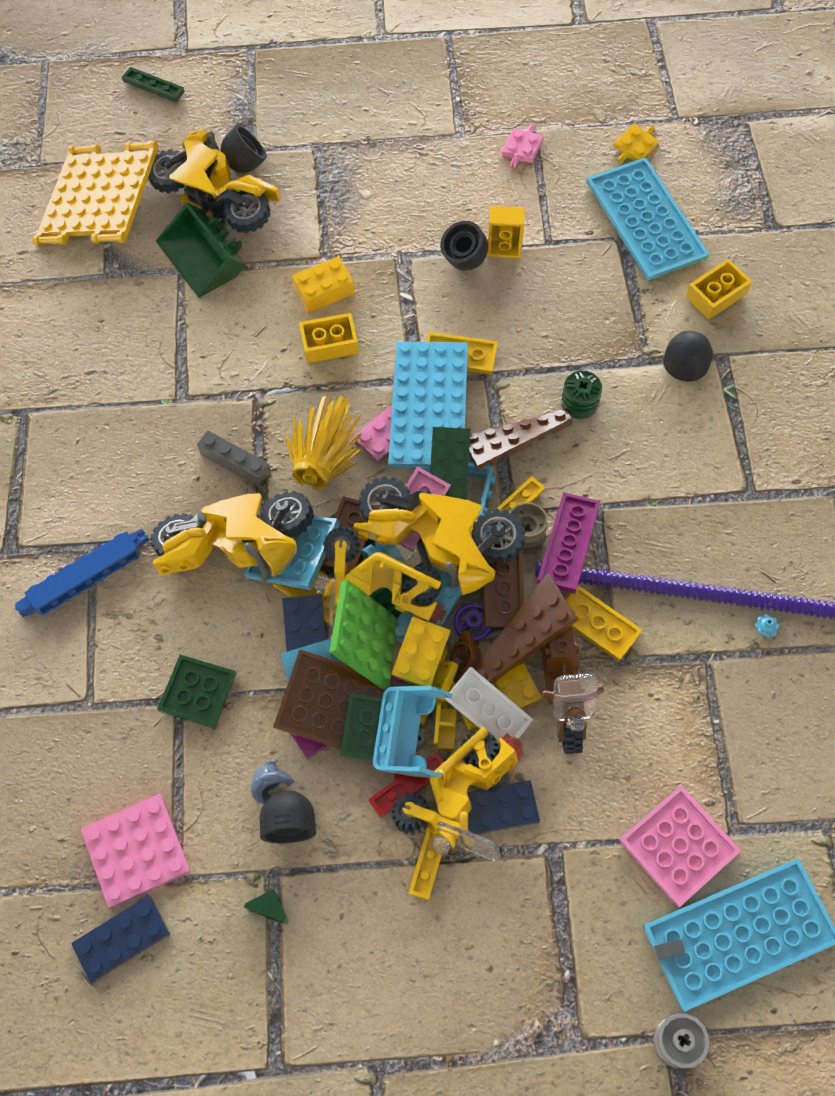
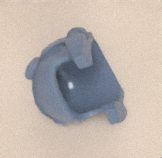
(266, 779)

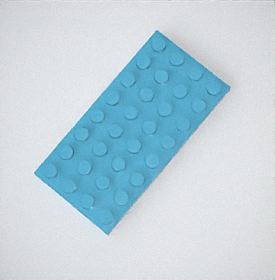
(647, 219)
(426, 395)
(742, 934)

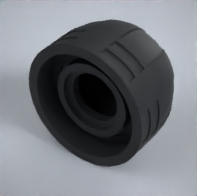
(242, 150)
(464, 245)
(688, 356)
(287, 818)

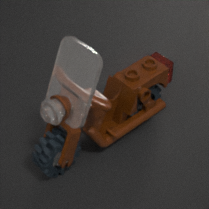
(568, 691)

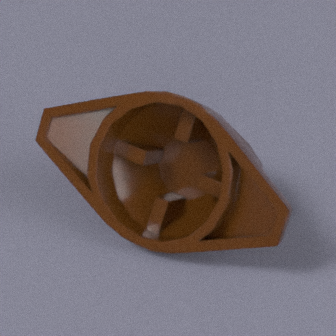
(465, 654)

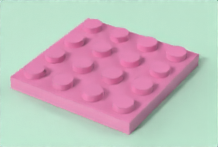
(679, 846)
(135, 851)

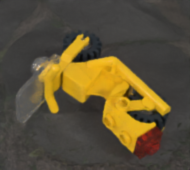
(379, 571)
(451, 793)

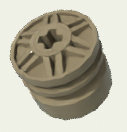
(535, 525)

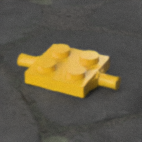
(636, 143)

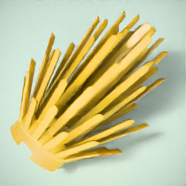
(322, 451)

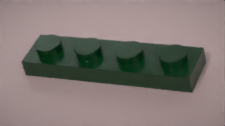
(153, 84)

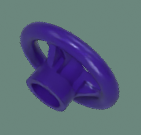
(473, 614)

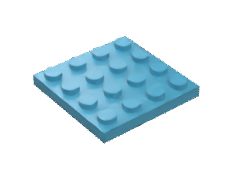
(307, 560)

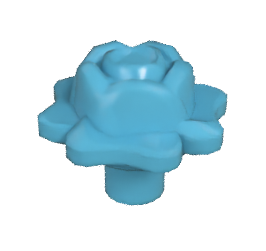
(766, 625)

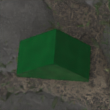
(268, 906)

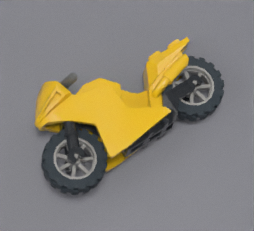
(208, 185)
(446, 527)
(236, 531)

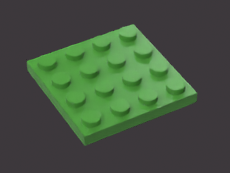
(364, 635)

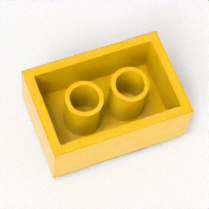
(505, 231)
(323, 284)
(718, 289)
(329, 338)
(421, 653)

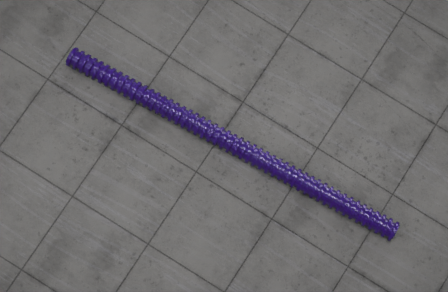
(707, 592)

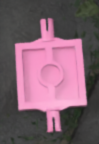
(522, 145)

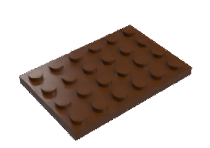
(319, 698)

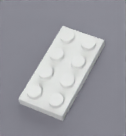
(487, 706)

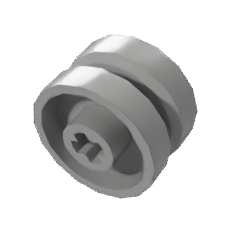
(694, 1038)

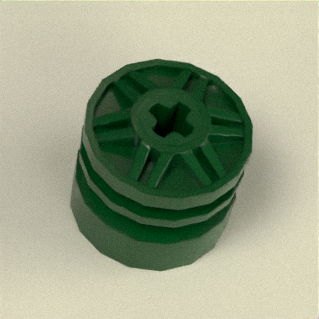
(581, 394)

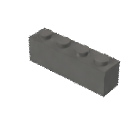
(234, 459)

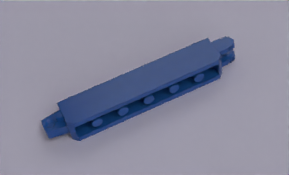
(82, 574)

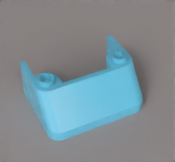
(400, 728)

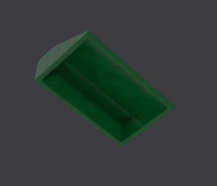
(201, 250)

